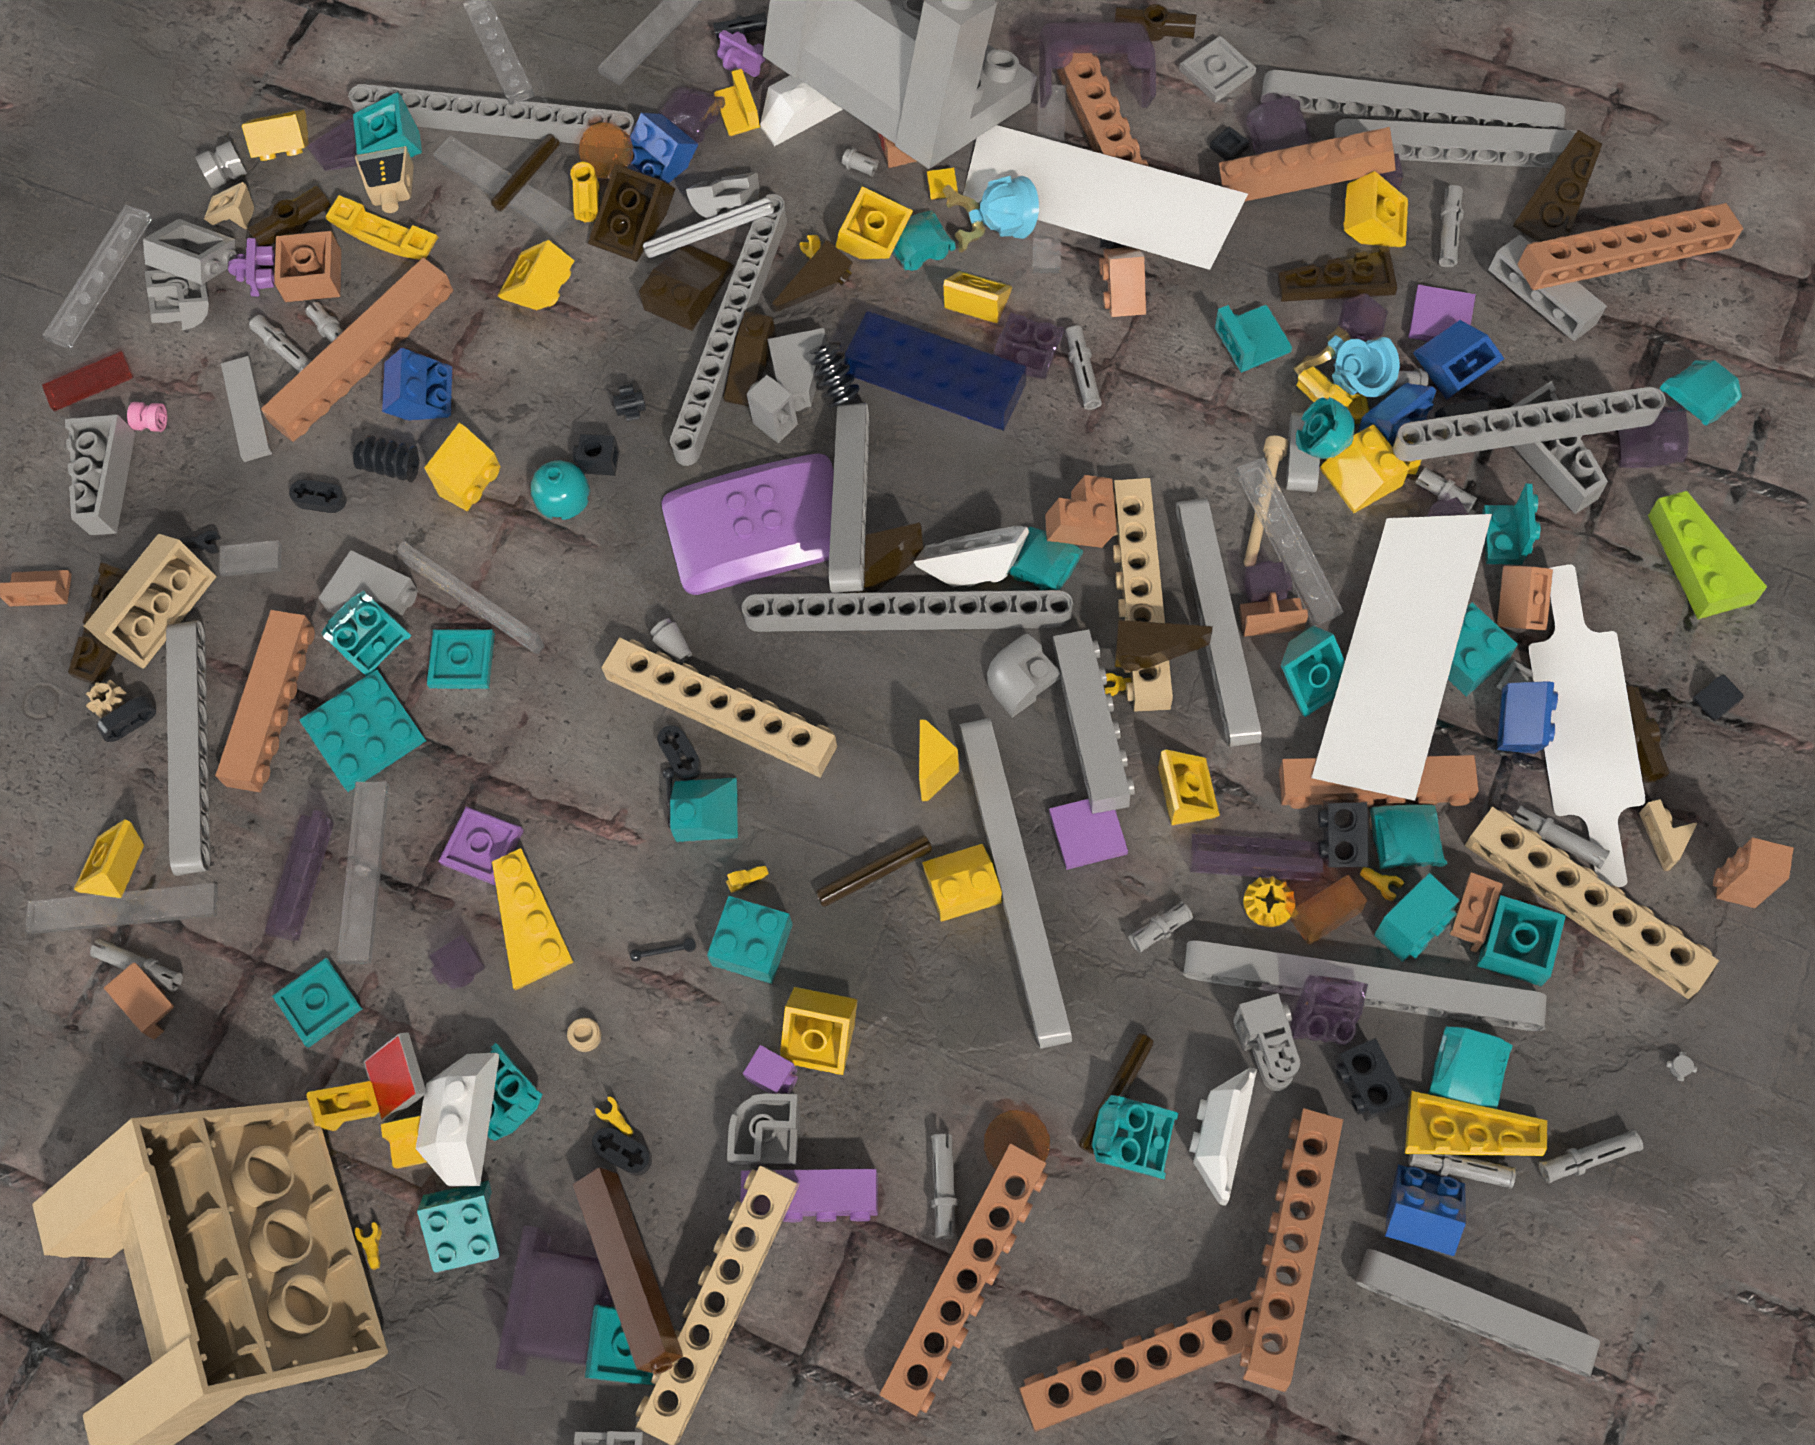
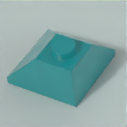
(386, 127)
(1313, 668)
(704, 810)

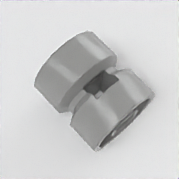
(221, 165)

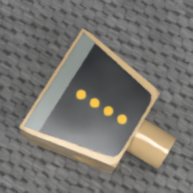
(387, 176)

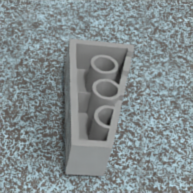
(1563, 462)

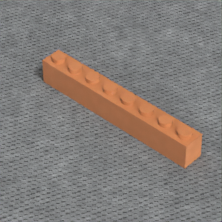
(357, 350)

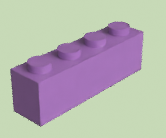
(826, 1194)

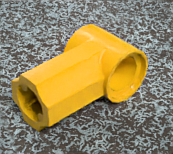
(585, 192)
(1317, 385)

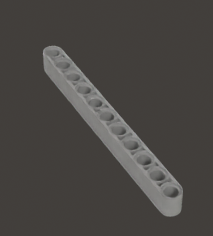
(1407, 103)
(493, 115)
(724, 338)
(919, 619)
(1016, 884)
(1385, 989)

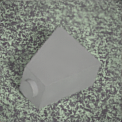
(793, 366)
(357, 573)

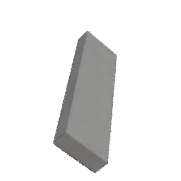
(246, 409)

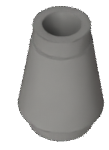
(670, 640)

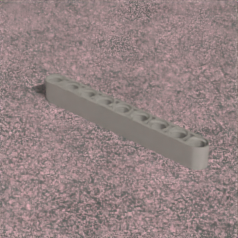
(1467, 142)
(1541, 416)
(849, 499)
(1216, 610)
(187, 748)

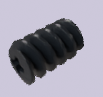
(834, 373)
(387, 458)

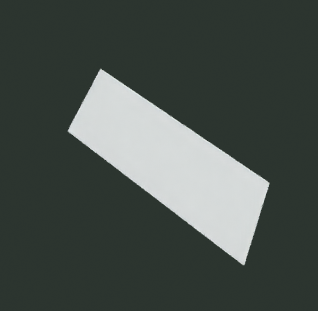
(1110, 195)
(1401, 654)

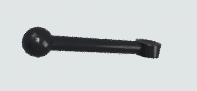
(668, 773)
(688, 945)

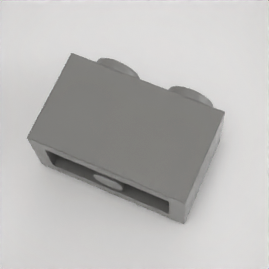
(772, 408)

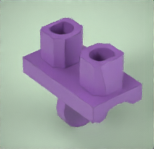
(740, 54)
(250, 268)

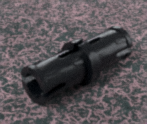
(742, 24)

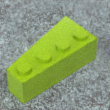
(1703, 558)

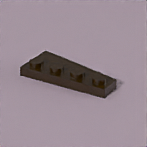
(1559, 196)
(1341, 279)
(91, 656)

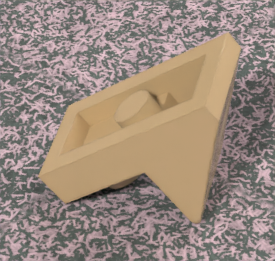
(231, 204)
(1667, 841)

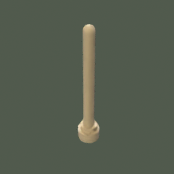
(1274, 449)

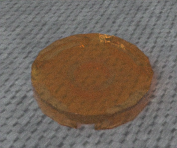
(605, 146)
(1018, 1129)

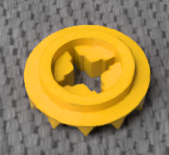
(1257, 909)

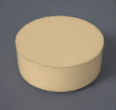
(584, 1034)

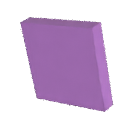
(1437, 310)
(1087, 836)
(478, 842)

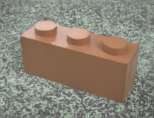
(1753, 872)

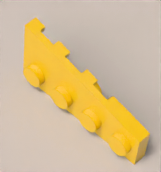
(529, 928)
(1464, 1128)

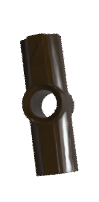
(1159, 21)
(289, 216)
(1647, 739)

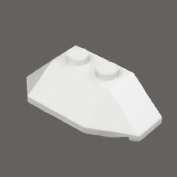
(792, 108)
(973, 556)
(458, 1119)
(1222, 1133)

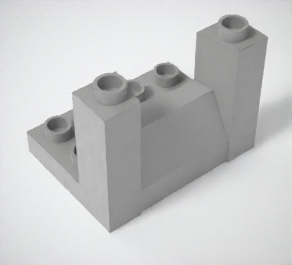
(903, 67)

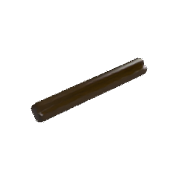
(525, 173)
(873, 871)
(1121, 1082)

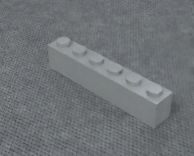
(1091, 721)

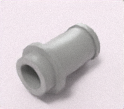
(859, 162)
(1416, 377)

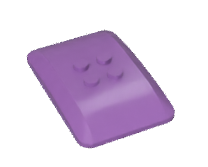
(751, 523)

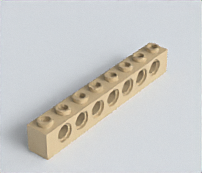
(1137, 497)
(809, 757)
(1598, 918)
(654, 1416)

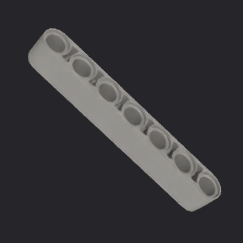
(1478, 1312)

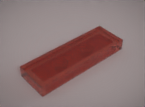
(87, 381)

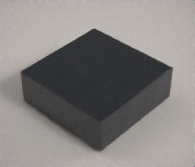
(1229, 144)

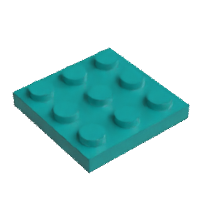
(362, 730)

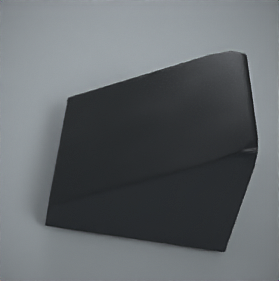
(1719, 697)

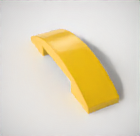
(379, 232)

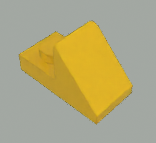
(341, 1104)

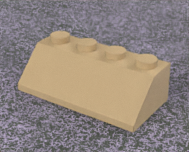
(148, 598)

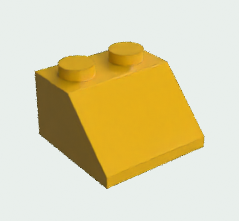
(276, 134)
(1375, 212)
(872, 226)
(537, 276)
(462, 468)
(1365, 470)
(963, 882)
(818, 1030)

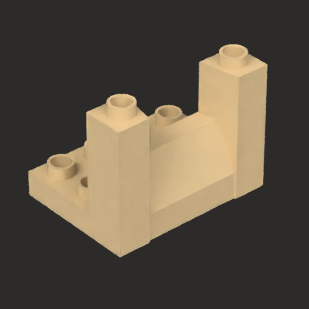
(231, 1260)

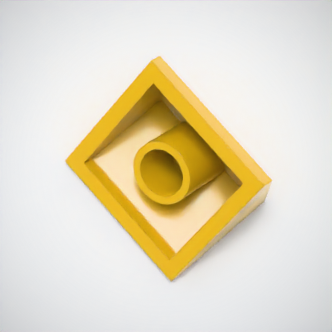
(975, 296)
(936, 760)
(1187, 787)
(111, 861)

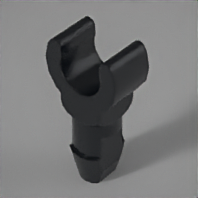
(202, 541)

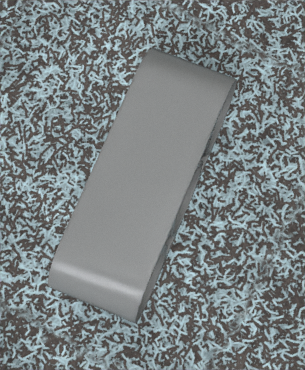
(1301, 469)

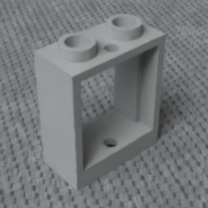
(167, 251)

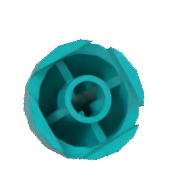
(1326, 429)
(560, 489)

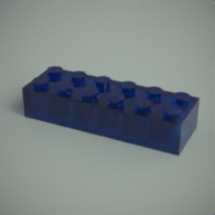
(935, 370)

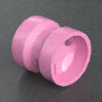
(147, 416)

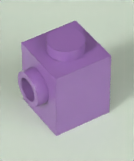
(771, 1072)

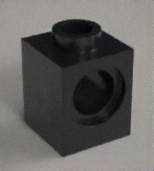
(605, 462)

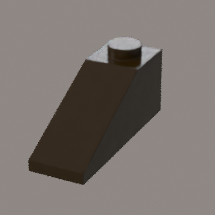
(817, 277)
(749, 356)
(1153, 643)

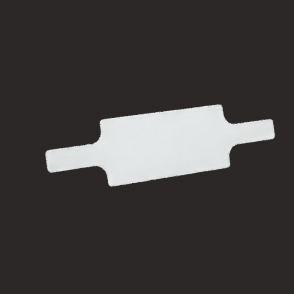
(1594, 745)

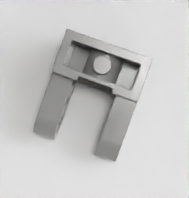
(1265, 1030)

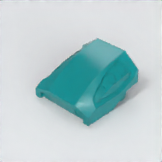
(922, 240)
(1704, 390)
(1045, 562)
(364, 632)
(1407, 836)
(1470, 1067)
(513, 1097)
(1133, 1136)

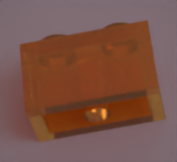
(1328, 909)

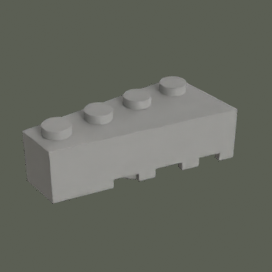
(99, 470)

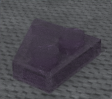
(336, 148)

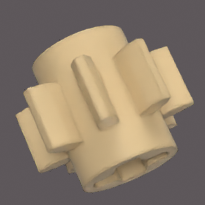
(105, 698)

